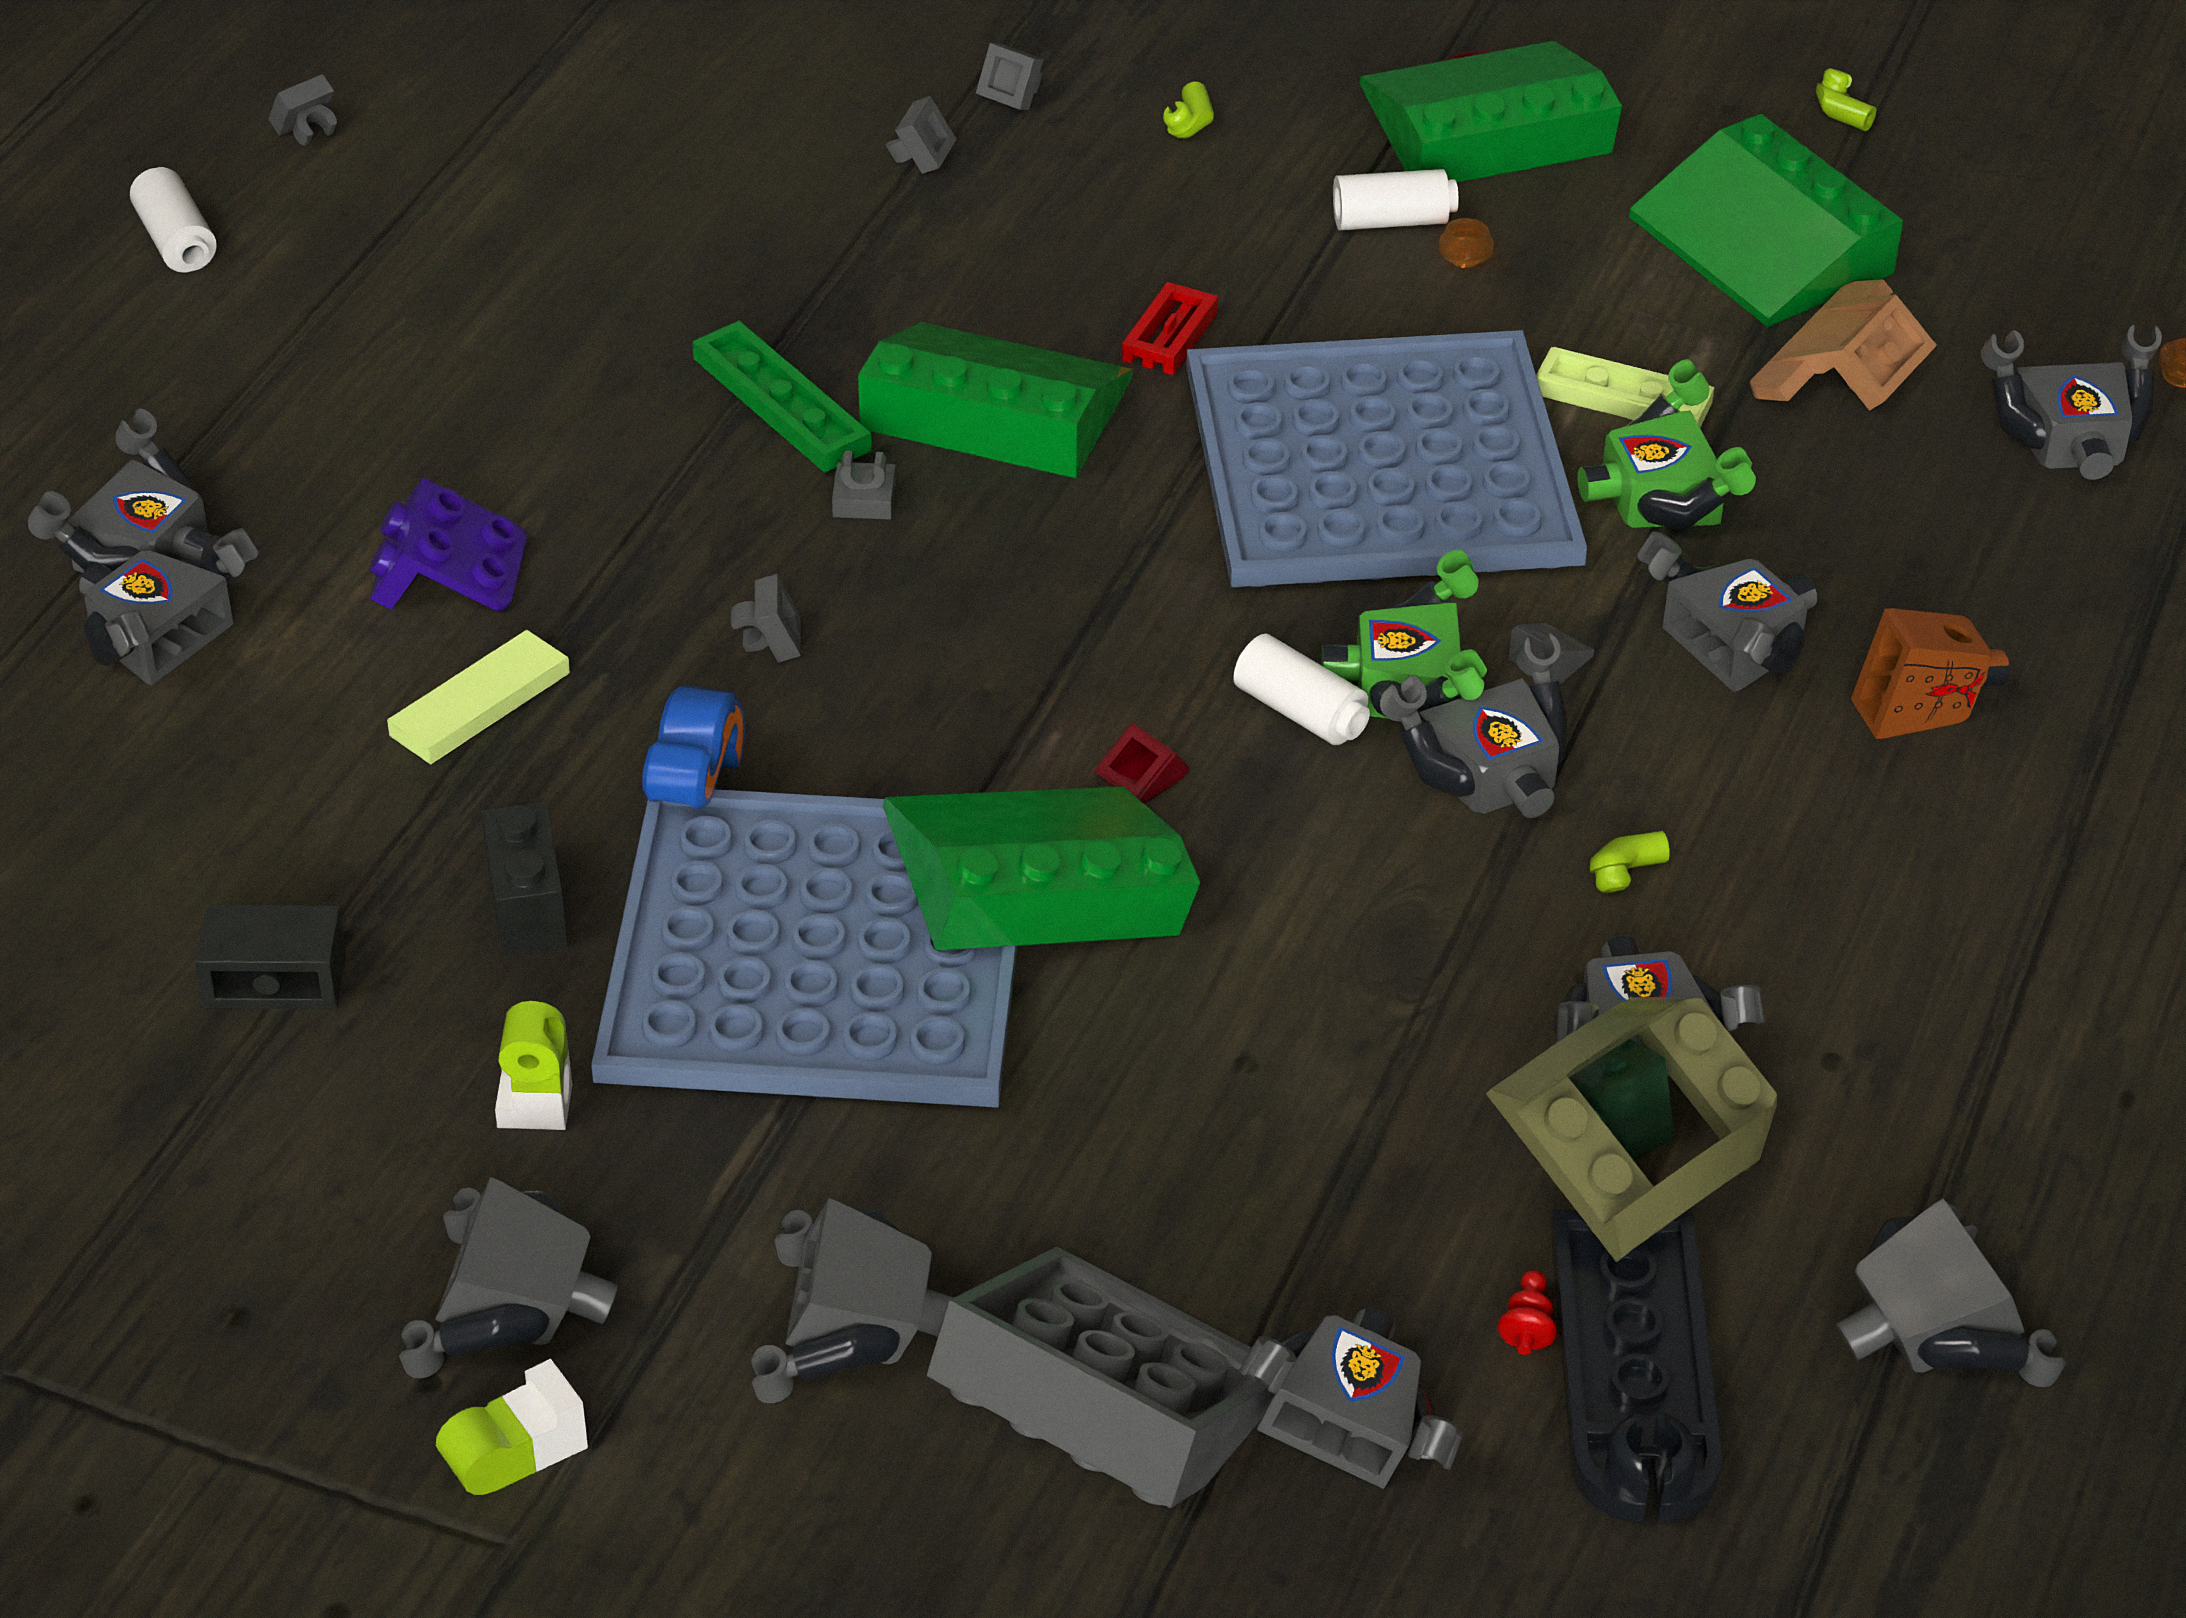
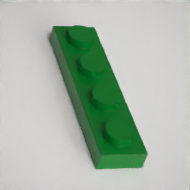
(781, 395)

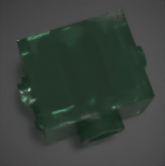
(1630, 1096)

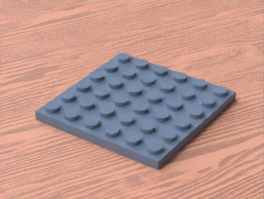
(1381, 458)
(794, 960)

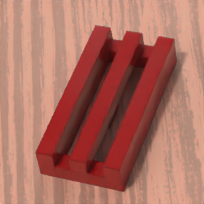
(1180, 330)

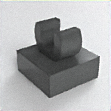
(1010, 76)
(302, 105)
(922, 136)
(864, 488)
(774, 619)

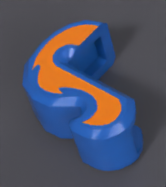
(695, 739)

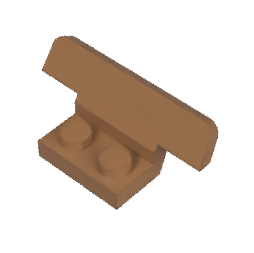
(1859, 333)

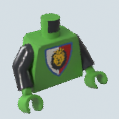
(1663, 466)
(1417, 641)

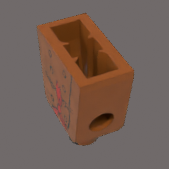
(1924, 672)

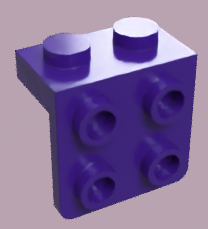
(449, 543)

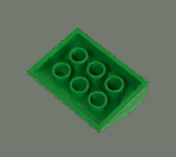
(1496, 111)
(1769, 221)
(989, 397)
(1042, 866)

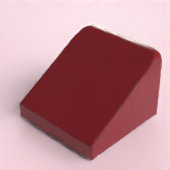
(1141, 765)

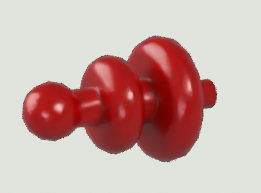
(1528, 1316)

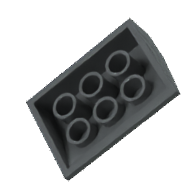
(1101, 1374)

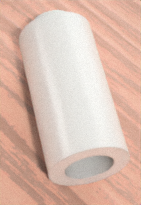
(1393, 199)
(172, 219)
(1302, 690)

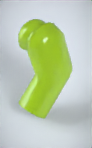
(1839, 104)
(1192, 113)
(1627, 852)

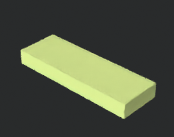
(1606, 385)
(478, 696)

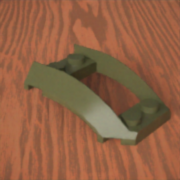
(1588, 1158)

